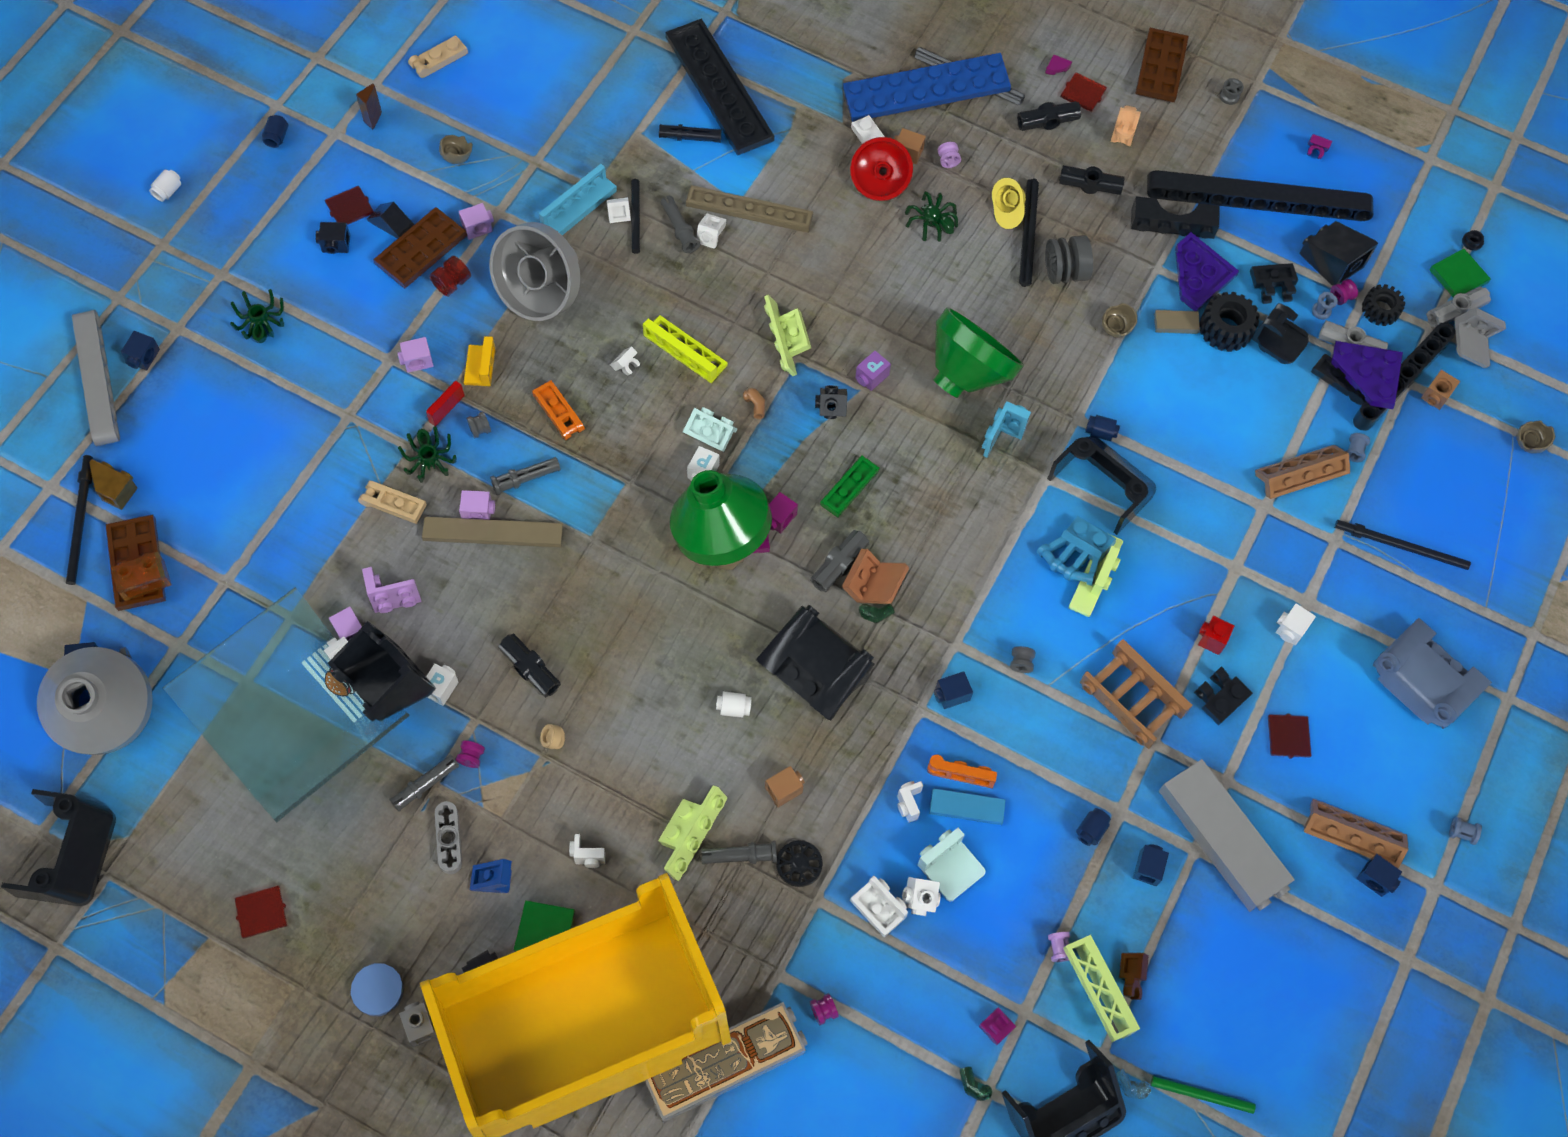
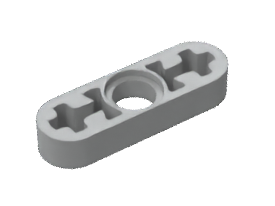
(456, 854)

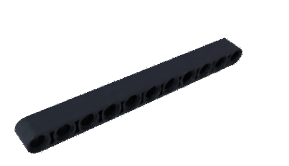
(1260, 195)

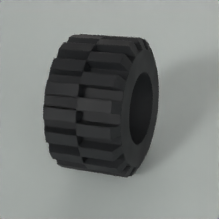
(1233, 308)

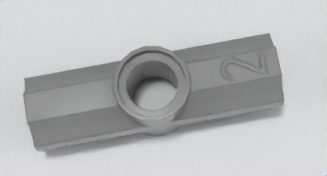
(1458, 305)
(1333, 332)

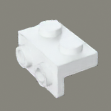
(880, 906)

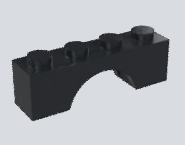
(1150, 216)

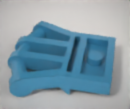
(1086, 540)

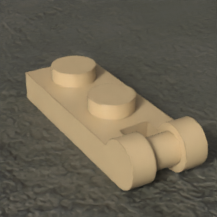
(438, 57)
(393, 502)

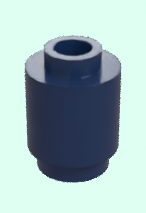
(274, 131)
(1102, 427)
(1093, 827)

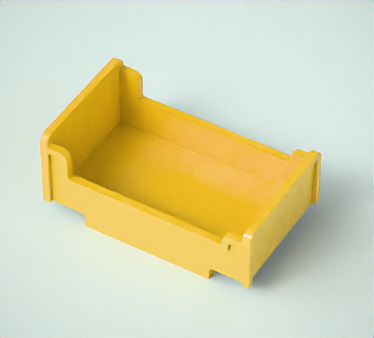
(576, 1015)

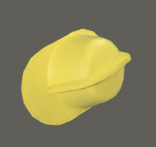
(1008, 203)

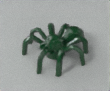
(933, 217)
(258, 315)
(427, 454)

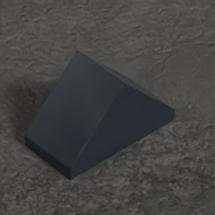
(390, 219)

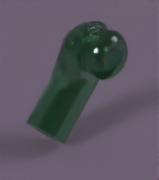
(874, 614)

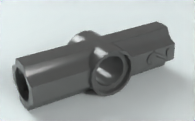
(839, 561)

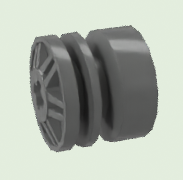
(1069, 259)

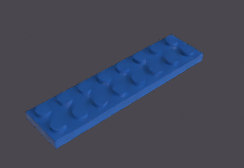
(926, 87)

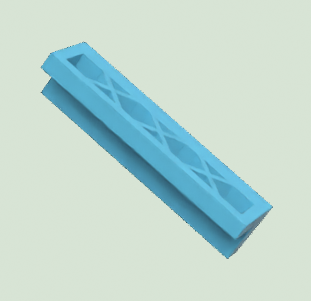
(578, 202)

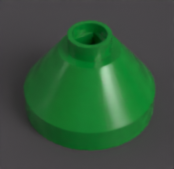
(970, 356)
(720, 518)

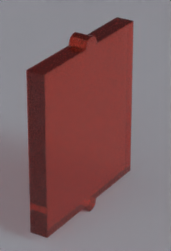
(1084, 91)
(349, 206)
(1289, 736)
(260, 912)

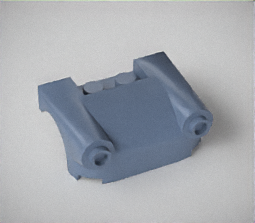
(1428, 677)

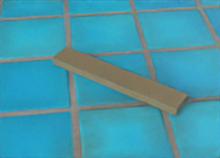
(749, 208)
(492, 532)

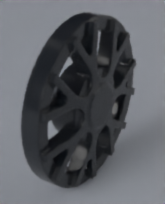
(799, 863)

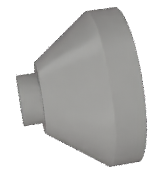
(535, 271)
(117, 704)

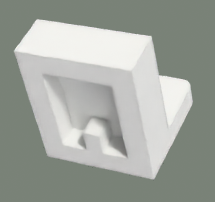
(710, 229)

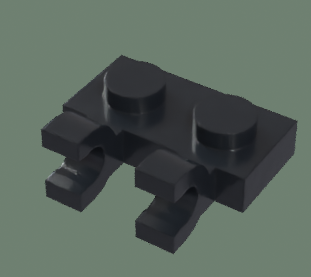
(1273, 276)
(1226, 700)

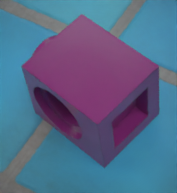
(782, 511)

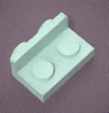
(710, 429)

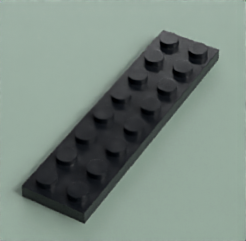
(719, 87)

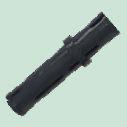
(689, 133)

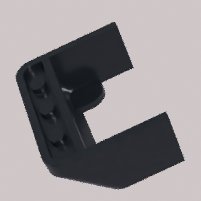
(1136, 485)
(80, 855)
(1082, 1111)

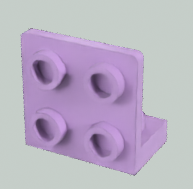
(390, 596)

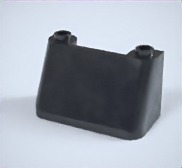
(380, 673)

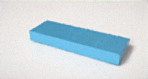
(967, 806)

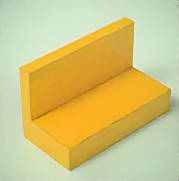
(480, 363)

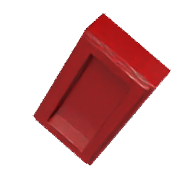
(445, 403)

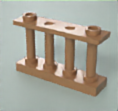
(1143, 672)

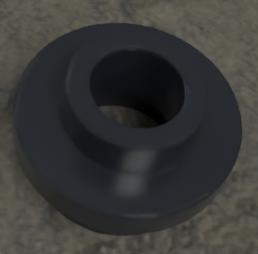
(1473, 240)

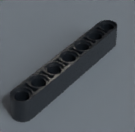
(1410, 370)

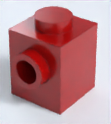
(1215, 634)

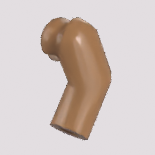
(756, 398)

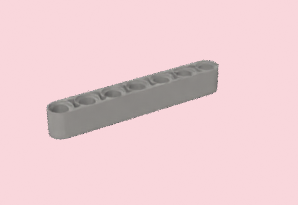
(95, 378)

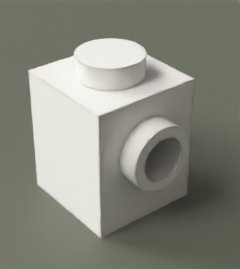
(1294, 624)

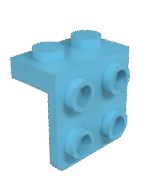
(1010, 420)

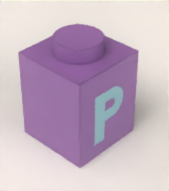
(872, 371)

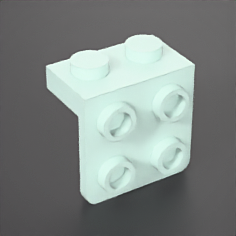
(951, 865)

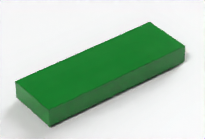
(849, 486)

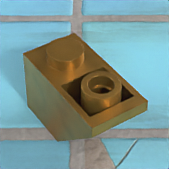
(111, 485)

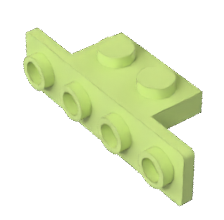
(789, 334)
(1086, 595)
(688, 830)

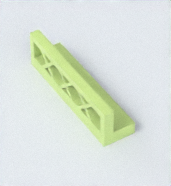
(1105, 988)

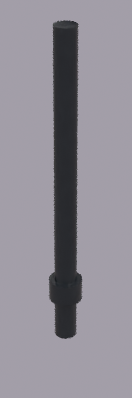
(84, 479)
(1359, 531)

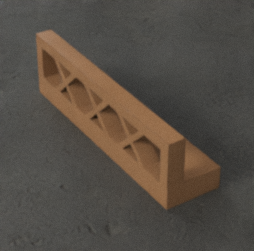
(1304, 471)
(1354, 834)

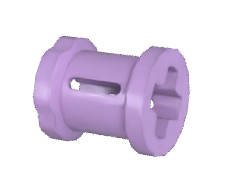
(1059, 941)

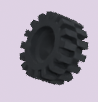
(1388, 296)

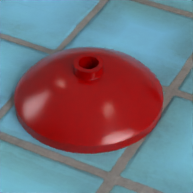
(879, 154)

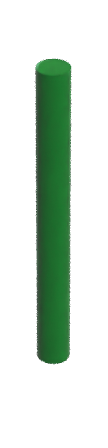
(1203, 1094)

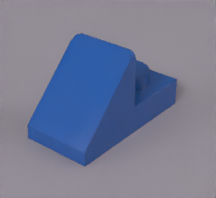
(491, 876)

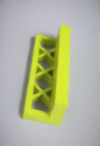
(684, 352)

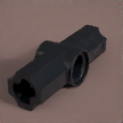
(1049, 116)
(1091, 180)
(529, 665)

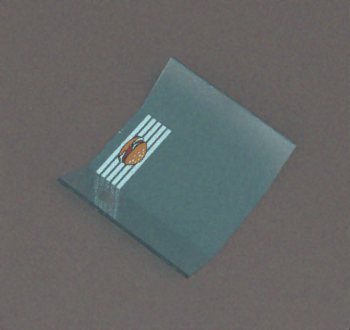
(276, 707)

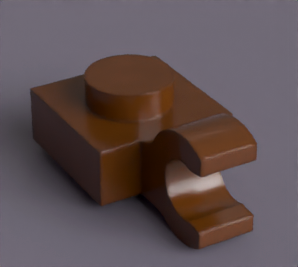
(1133, 970)

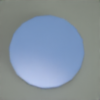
(377, 989)

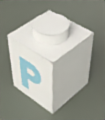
(701, 461)
(445, 682)

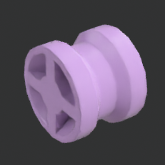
(949, 154)

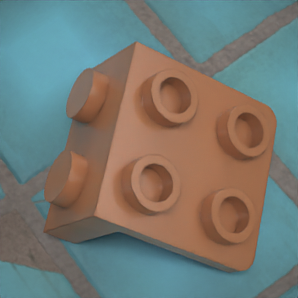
(874, 581)

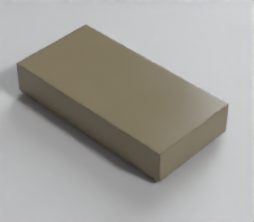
(1176, 321)

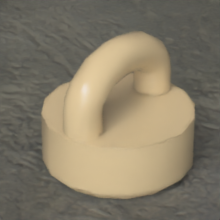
(552, 737)

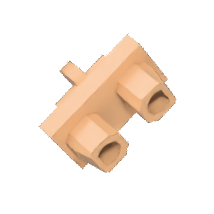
(1125, 125)

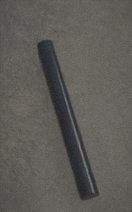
(635, 215)

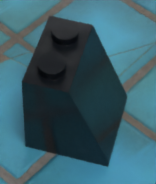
(1337, 252)

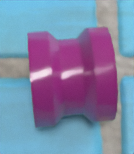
(1345, 291)
(470, 754)
(824, 1009)

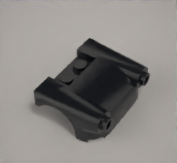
(816, 662)

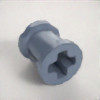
(1322, 305)
(1357, 447)
(1465, 830)

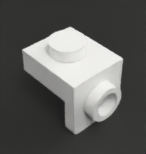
(907, 805)
(589, 856)

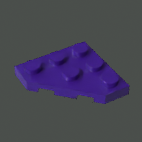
(1200, 272)
(1370, 370)

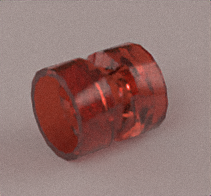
(451, 274)

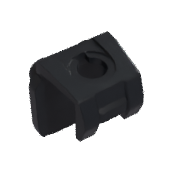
(1280, 336)

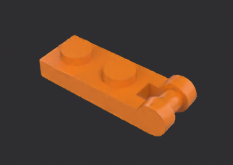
(558, 409)
(961, 772)

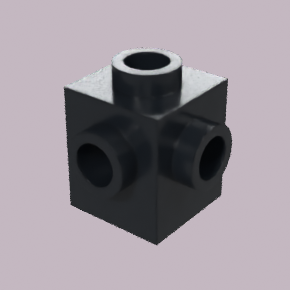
(831, 402)

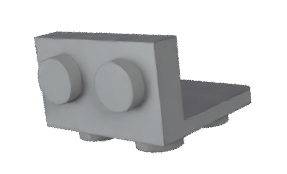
(1473, 333)

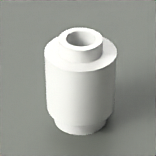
(165, 185)
(733, 704)

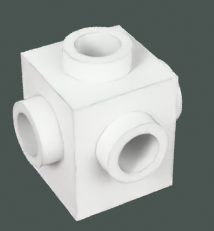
(921, 895)

